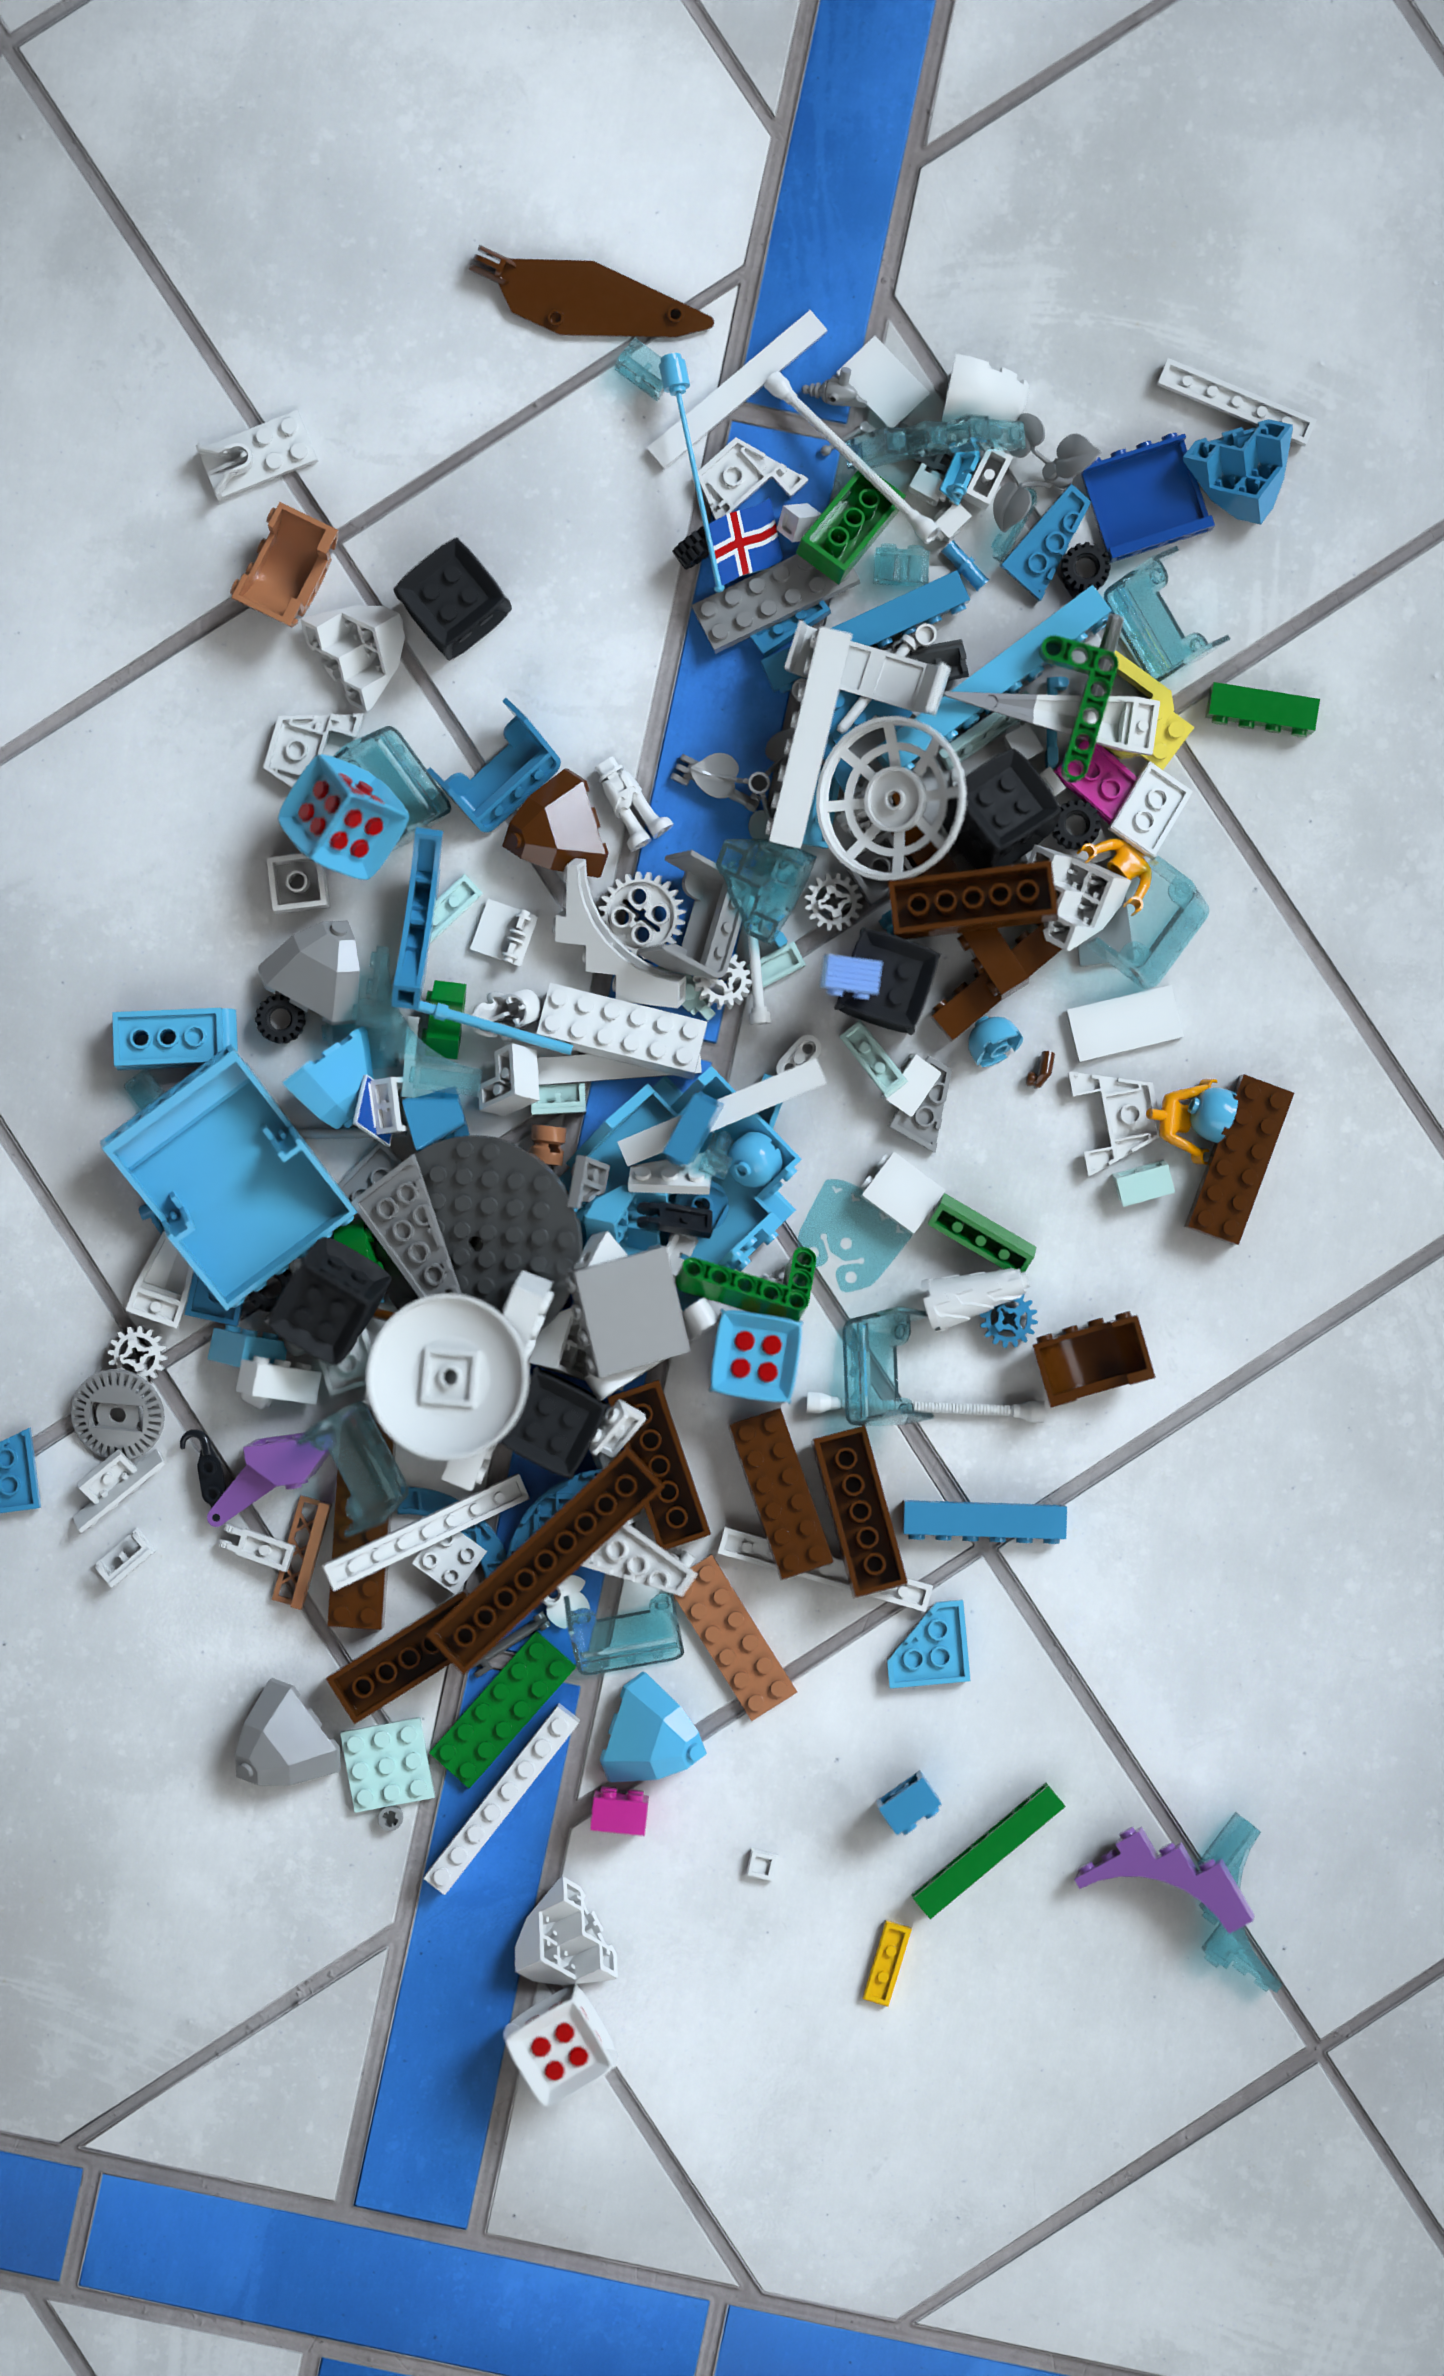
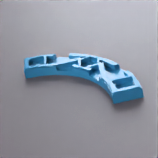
(426, 1501)
(547, 1506)

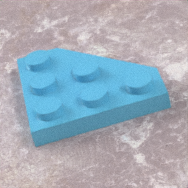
(933, 1650)

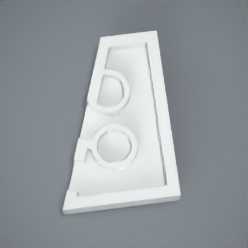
(669, 1178)

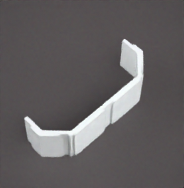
(878, 674)

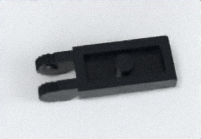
(675, 1219)

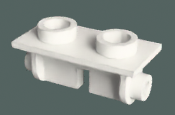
(678, 1245)

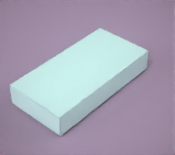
(780, 963)

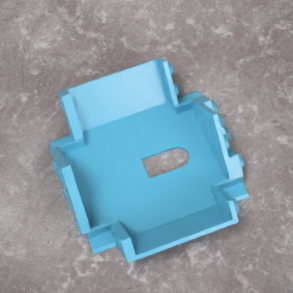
(752, 1211)

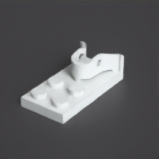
(257, 455)

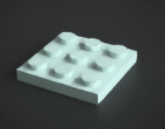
(387, 1764)

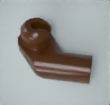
(1044, 1072)

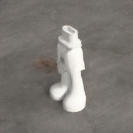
(621, 792)

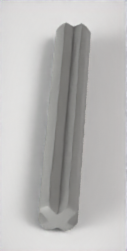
(1108, 642)

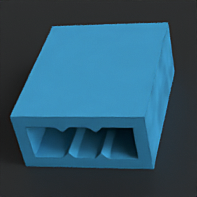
(693, 1129)

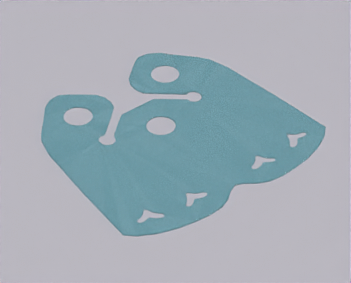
(860, 1222)

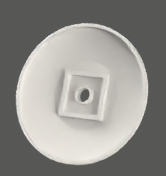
(410, 1368)

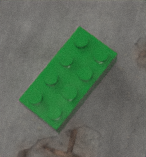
(847, 528)

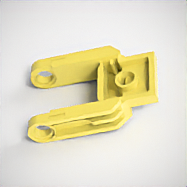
(1170, 728)

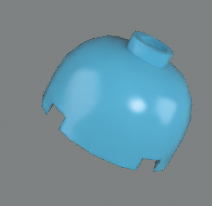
(992, 1039)
(1212, 1112)
(754, 1160)

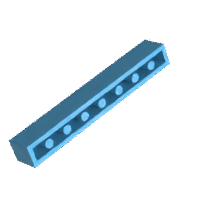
(885, 622)

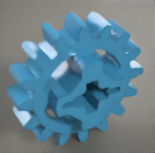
(998, 1326)

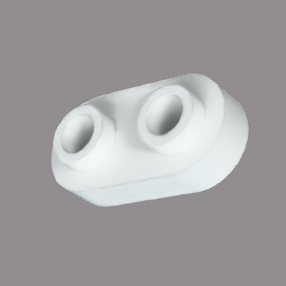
(796, 1055)

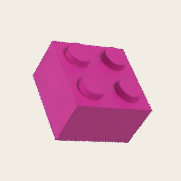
(619, 1811)

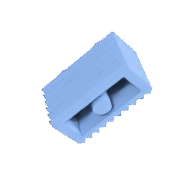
(850, 975)

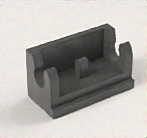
(950, 653)

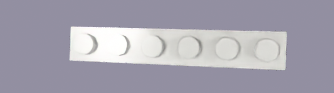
(1232, 399)

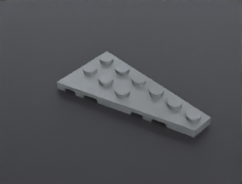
(407, 1228)

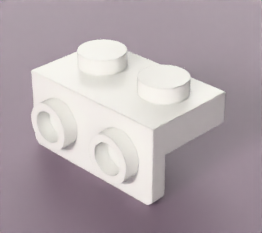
(616, 1429)

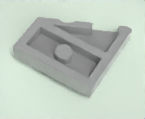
(588, 1180)

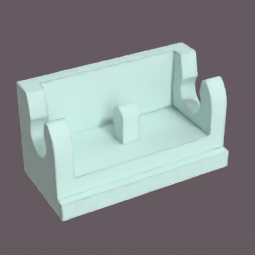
(560, 1099)
(1143, 1183)

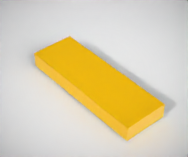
(887, 1963)

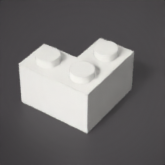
(515, 1081)

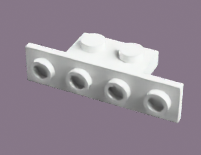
(113, 1482)

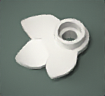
(556, 1607)

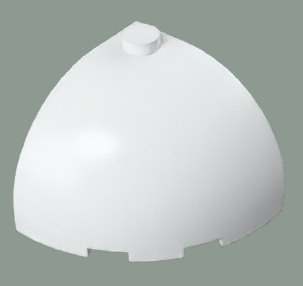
(983, 391)

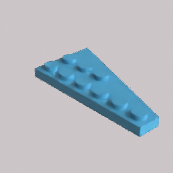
(18, 1474)

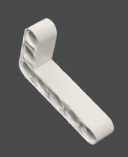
(697, 1319)

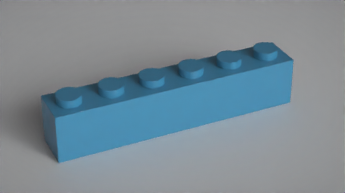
(984, 1520)

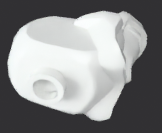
(512, 1009)

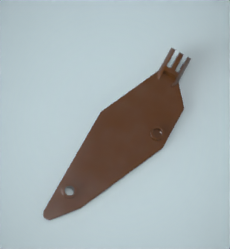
(587, 299)

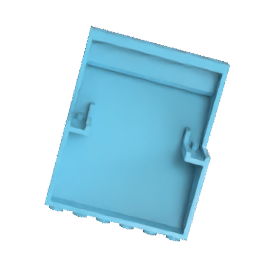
(228, 1177)

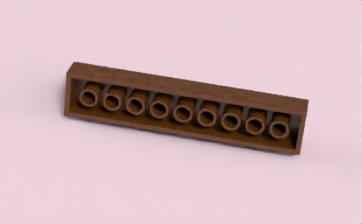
(545, 1560)

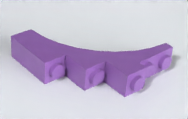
(1138, 1858)

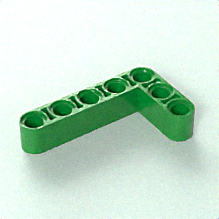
(1088, 701)
(751, 1292)

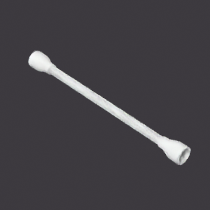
(923, 526)
(1030, 1411)

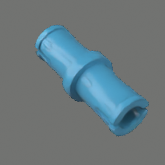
(965, 565)

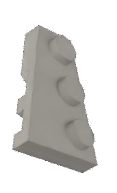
(926, 1121)

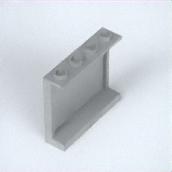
(628, 1312)

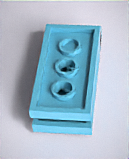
(198, 1037)

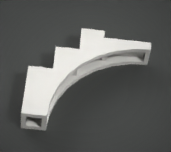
(582, 925)

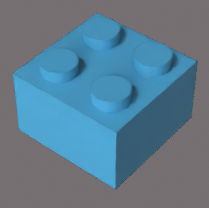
(909, 1803)

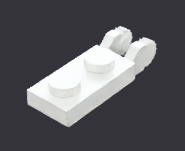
(259, 1548)

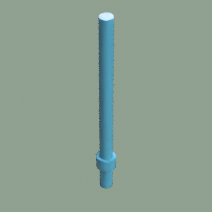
(442, 1012)

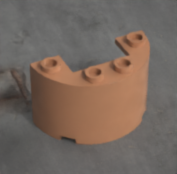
(288, 565)

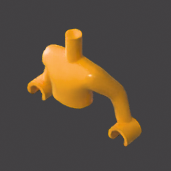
(1127, 863)
(1176, 1119)

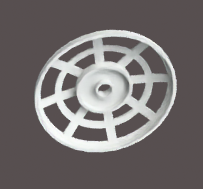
(878, 798)

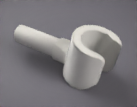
(685, 1558)

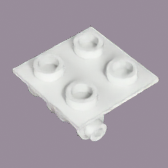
(504, 932)
(450, 1561)

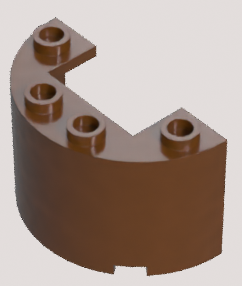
(1093, 1358)

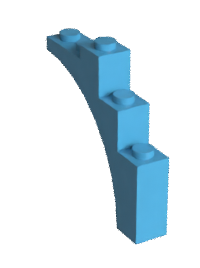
(418, 919)

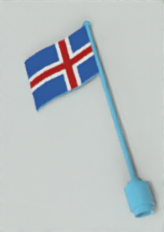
(741, 539)

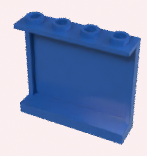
(1145, 498)

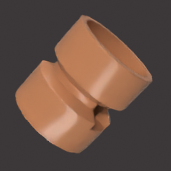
(547, 1143)

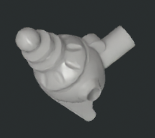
(836, 390)

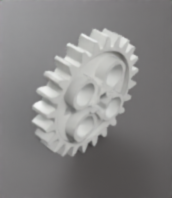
(656, 896)

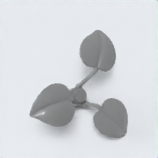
(1074, 456)
(718, 775)

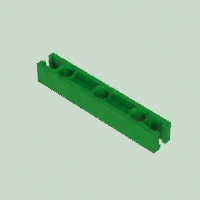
(988, 1850)

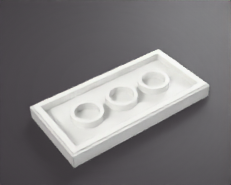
(1125, 1023)

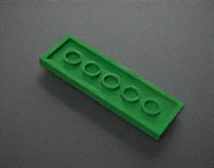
(503, 1709)

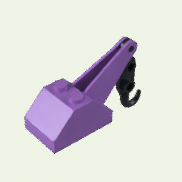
(269, 1464)

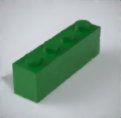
(1262, 708)
(981, 1234)

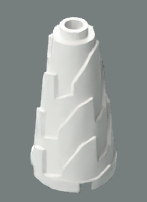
(960, 1297)

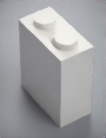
(901, 1192)

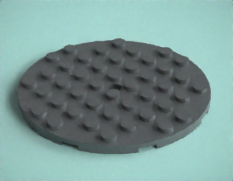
(507, 1201)

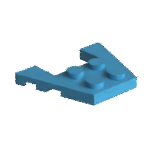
(843, 704)

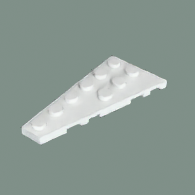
(642, 1561)

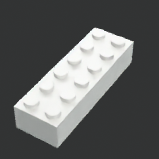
(623, 1031)

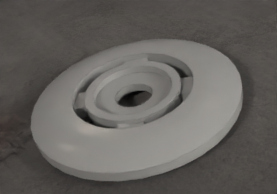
(122, 1390)

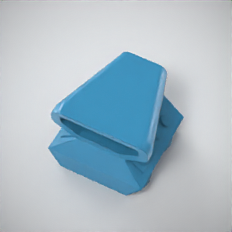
(435, 1118)

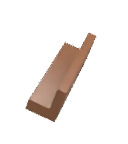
(311, 1553)

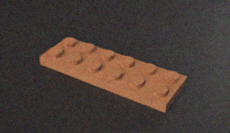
(734, 1640)

